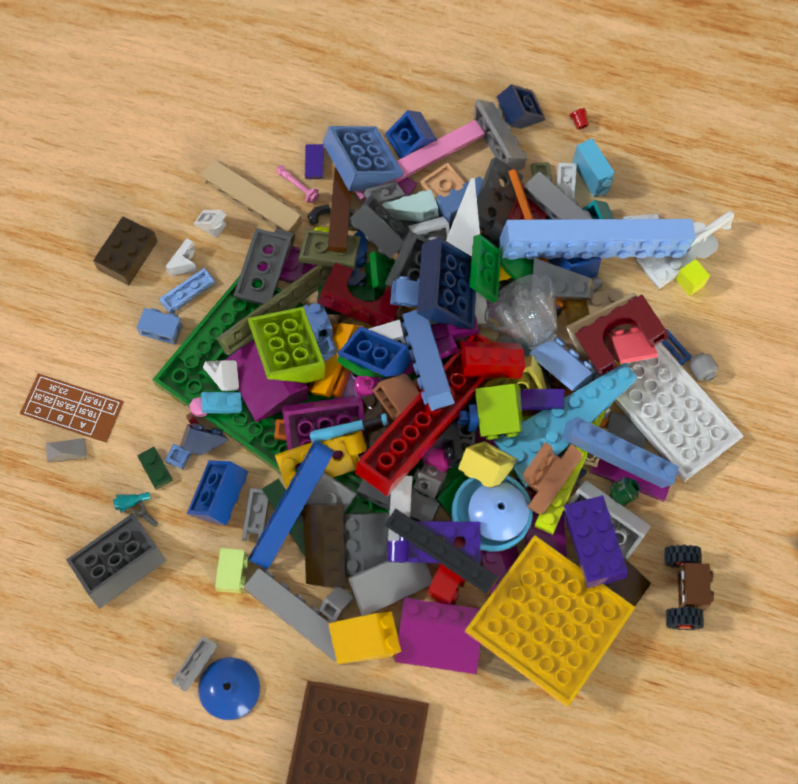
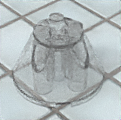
(525, 311)

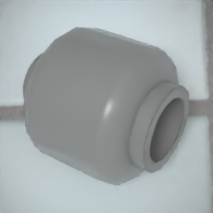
(703, 367)

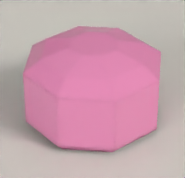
(195, 407)

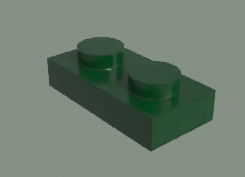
(155, 468)

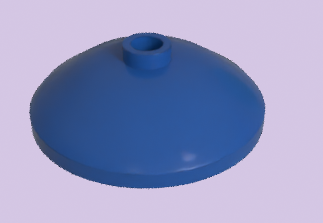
(239, 698)

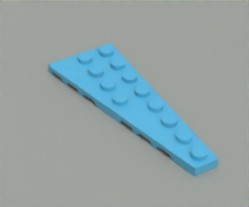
(549, 424)

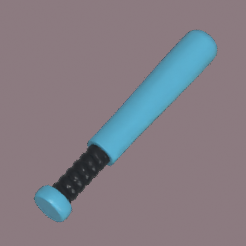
(344, 429)

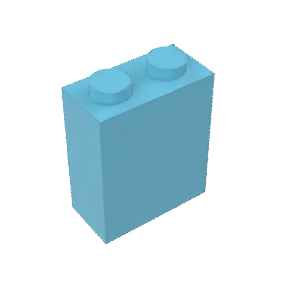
(593, 168)

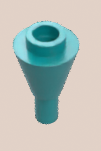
(125, 501)

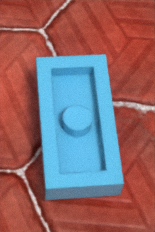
(221, 402)

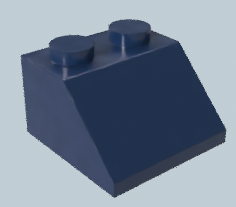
(520, 107)

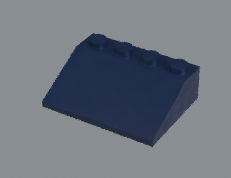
(445, 285)

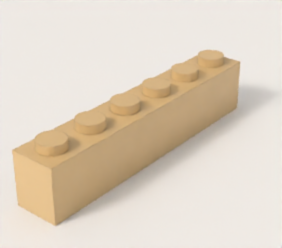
(250, 198)

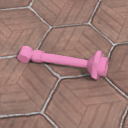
(311, 195)

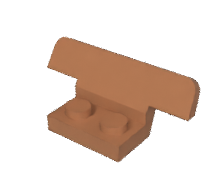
(548, 474)

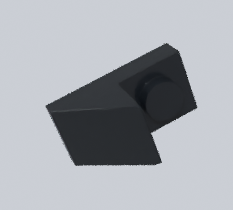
(451, 443)

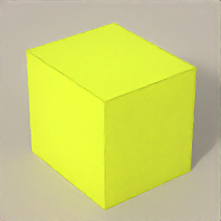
(692, 277)

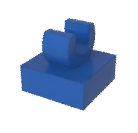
(469, 417)

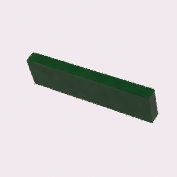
(274, 493)

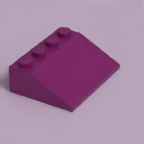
(261, 394)
(311, 416)
(436, 636)

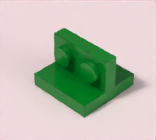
(378, 271)

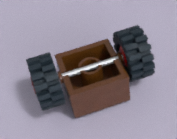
(693, 587)

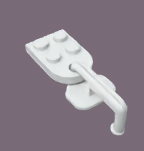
(666, 269)

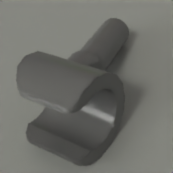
(143, 513)

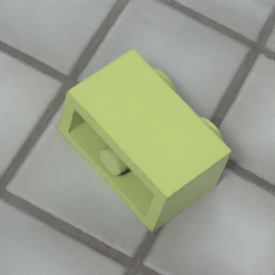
(231, 570)

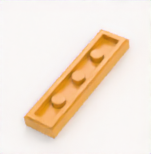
(332, 367)

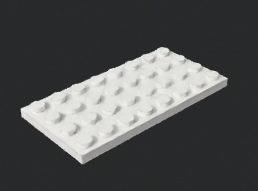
(676, 414)

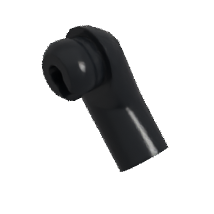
(316, 212)

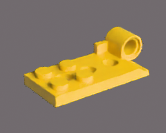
(349, 444)

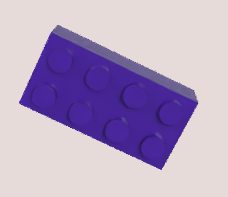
(595, 541)

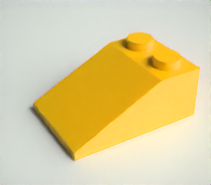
(364, 638)

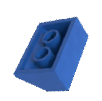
(376, 352)
(217, 492)

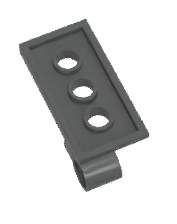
(491, 185)
(282, 243)

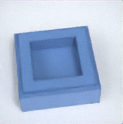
(327, 348)
(177, 457)

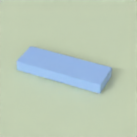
(187, 291)

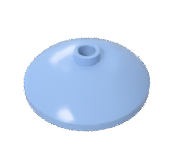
(497, 523)

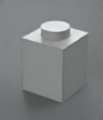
(336, 603)

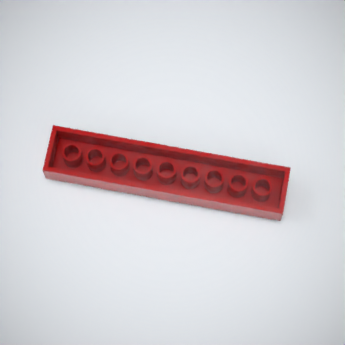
(417, 429)

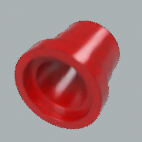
(579, 118)

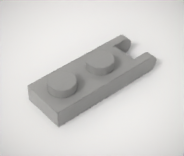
(255, 513)
(194, 663)

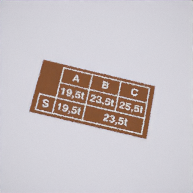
(72, 407)

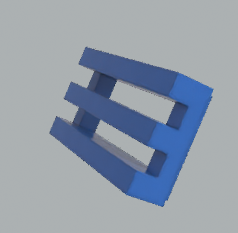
(676, 343)

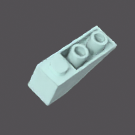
(415, 208)

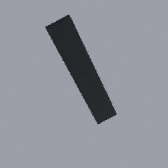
(441, 551)

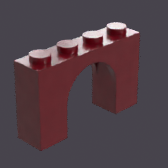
(338, 298)
(635, 313)

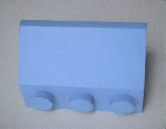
(564, 364)

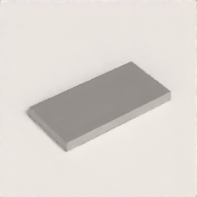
(388, 583)

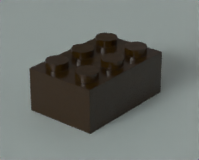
(125, 250)

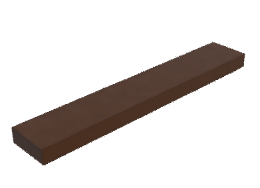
(339, 215)

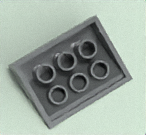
(115, 561)

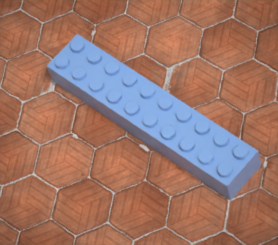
(596, 238)

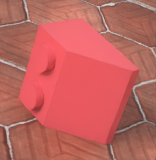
(629, 345)

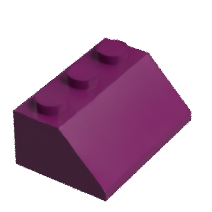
(499, 563)

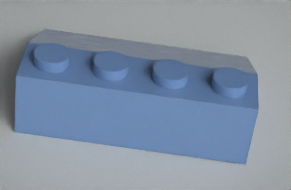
(361, 156)

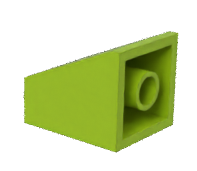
(499, 411)

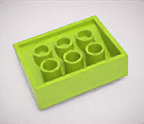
(287, 346)

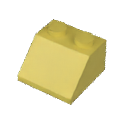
(486, 464)

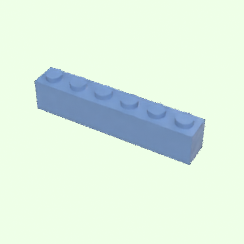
(428, 361)
(619, 452)

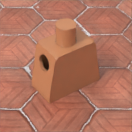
(396, 393)

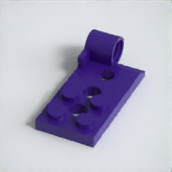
(405, 552)

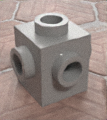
(429, 480)

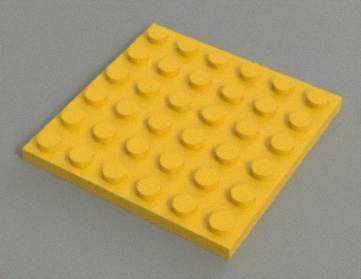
(549, 621)

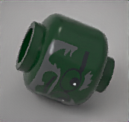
(624, 491)

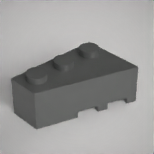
(567, 283)

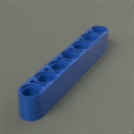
(291, 505)

